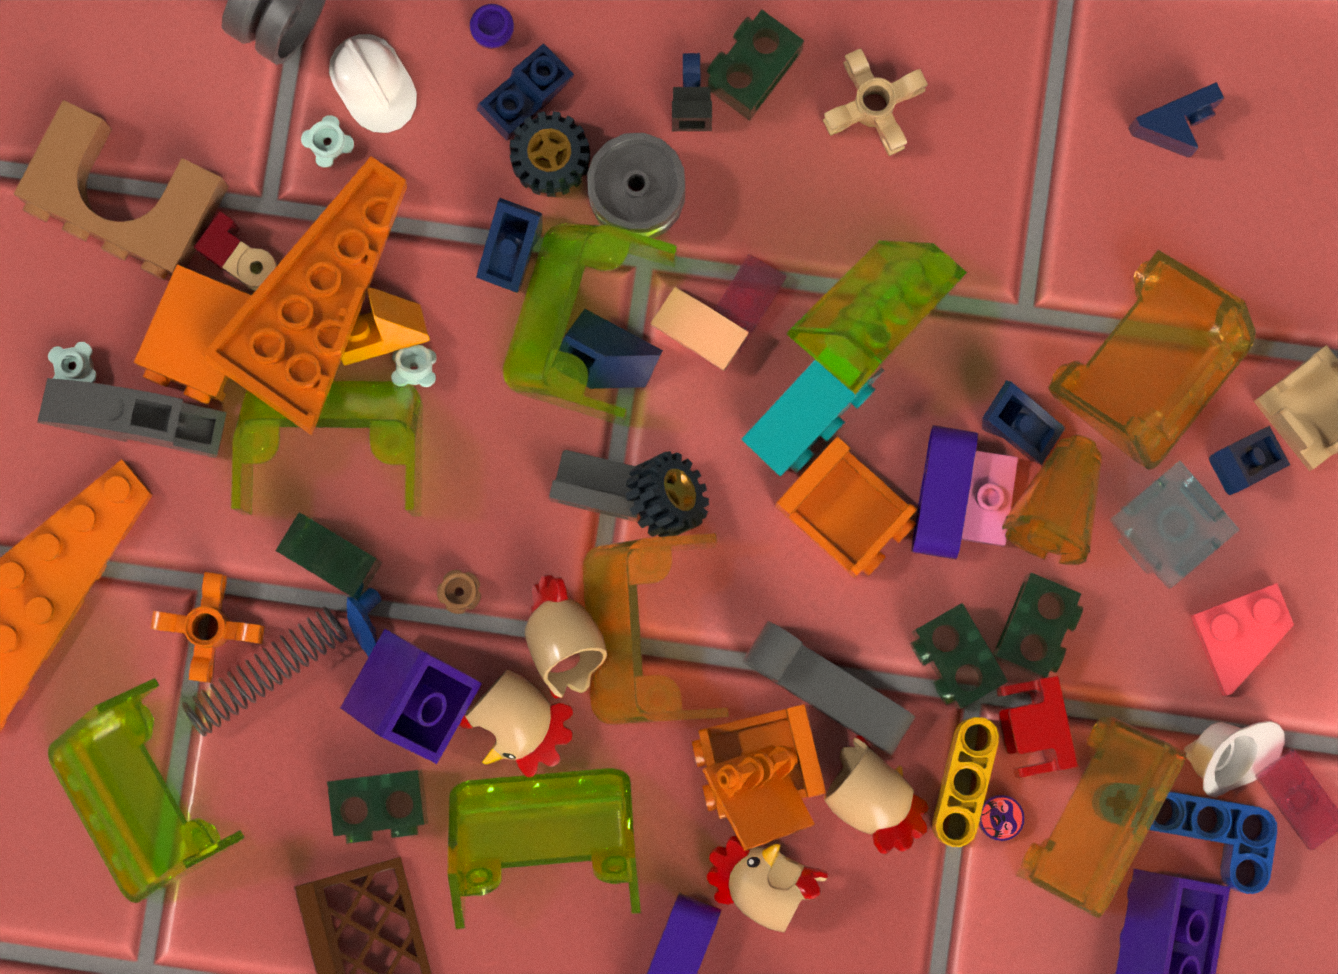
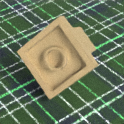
(1306, 408)

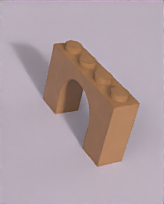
(58, 188)

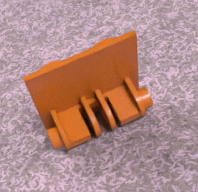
(760, 795)

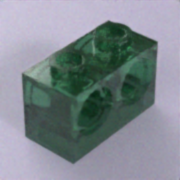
(762, 68)
(328, 556)
(1027, 621)
(968, 650)
(376, 793)

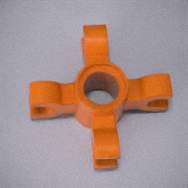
(204, 650)

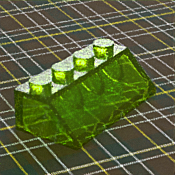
(876, 308)

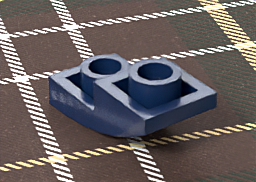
(525, 92)

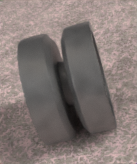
(274, 24)
(631, 161)

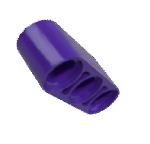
(944, 492)
(685, 937)

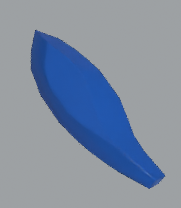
(359, 621)

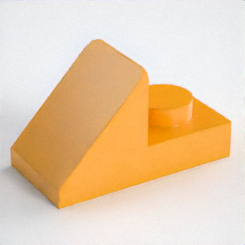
(388, 328)

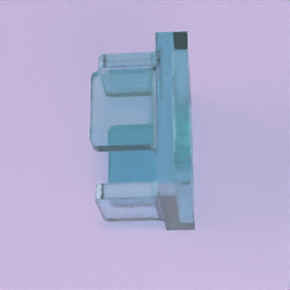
(1172, 525)

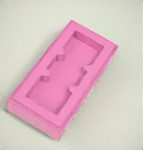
(989, 498)

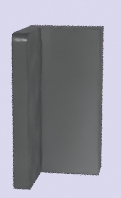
(593, 485)

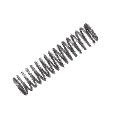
(192, 715)

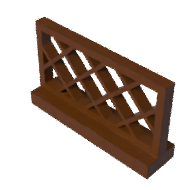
(320, 929)

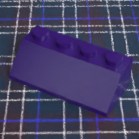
(1171, 925)

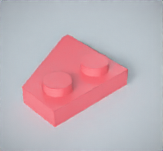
(1242, 634)

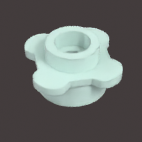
(325, 129)
(80, 355)
(418, 357)

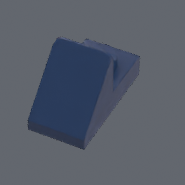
(1168, 124)
(509, 245)
(1022, 423)
(1248, 460)

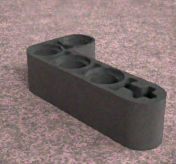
(828, 688)

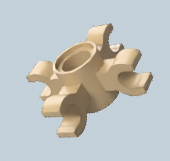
(866, 84)

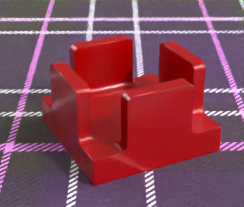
(1038, 727)

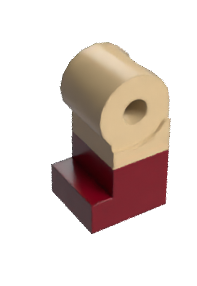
(232, 255)

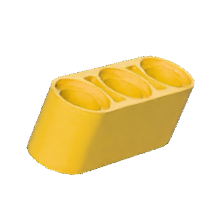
(981, 764)

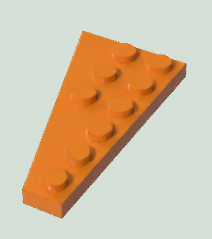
(55, 569)

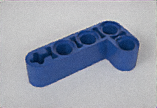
(1227, 831)

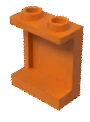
(183, 326)
(846, 509)
(778, 728)

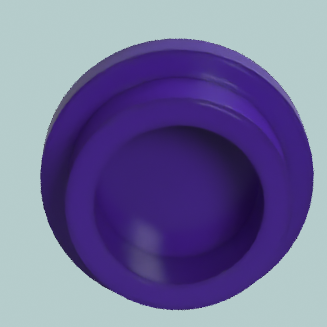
(491, 26)

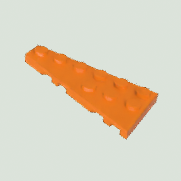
(301, 317)

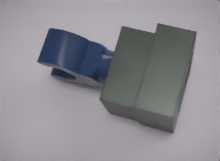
(691, 102)

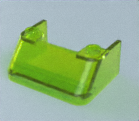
(533, 359)
(385, 408)
(126, 799)
(540, 823)

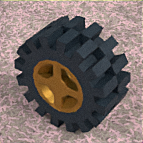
(545, 138)
(667, 495)

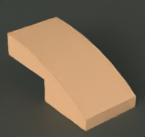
(699, 328)

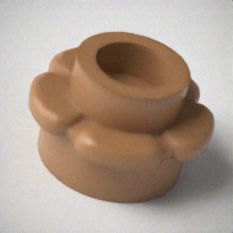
(454, 580)

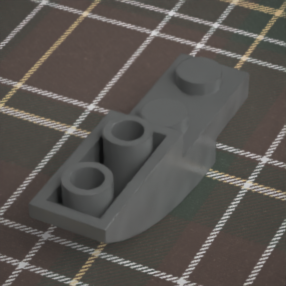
(131, 415)

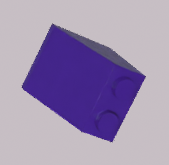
(410, 696)

